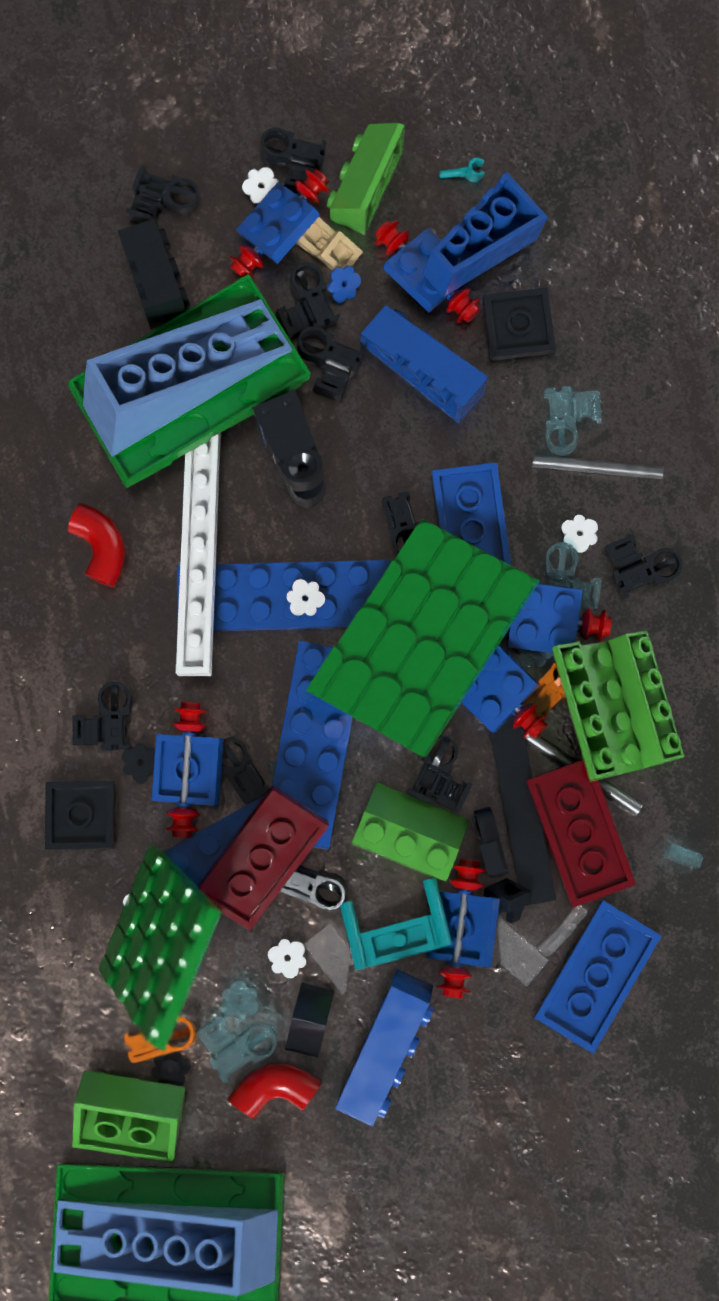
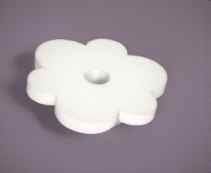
(263, 177)
(586, 527)
(300, 590)
(288, 968)

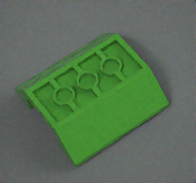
(617, 705)

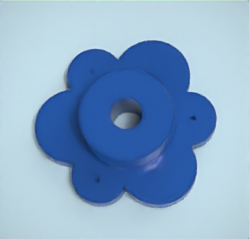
(343, 283)

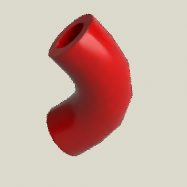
(105, 542)
(274, 1082)

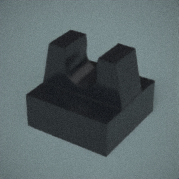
(512, 898)

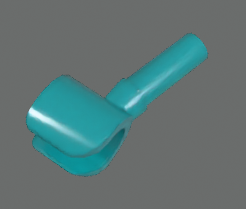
(466, 172)

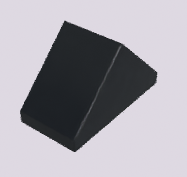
(309, 1019)

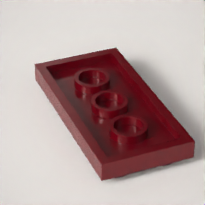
(580, 833)
(262, 857)

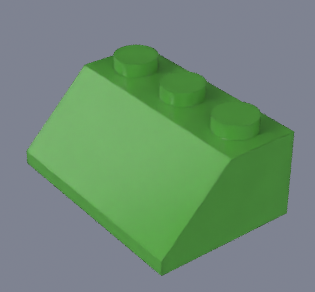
(366, 176)
(411, 832)
(127, 1116)

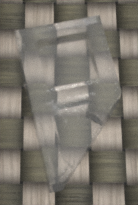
(561, 931)
(331, 955)
(518, 955)

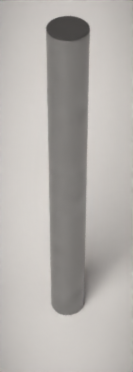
(597, 466)
(607, 788)

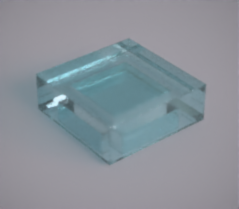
(683, 856)

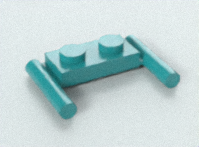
(400, 939)

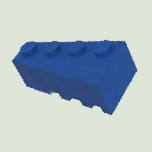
(486, 236)
(424, 363)
(385, 1048)

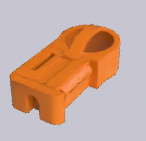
(547, 693)
(143, 1050)

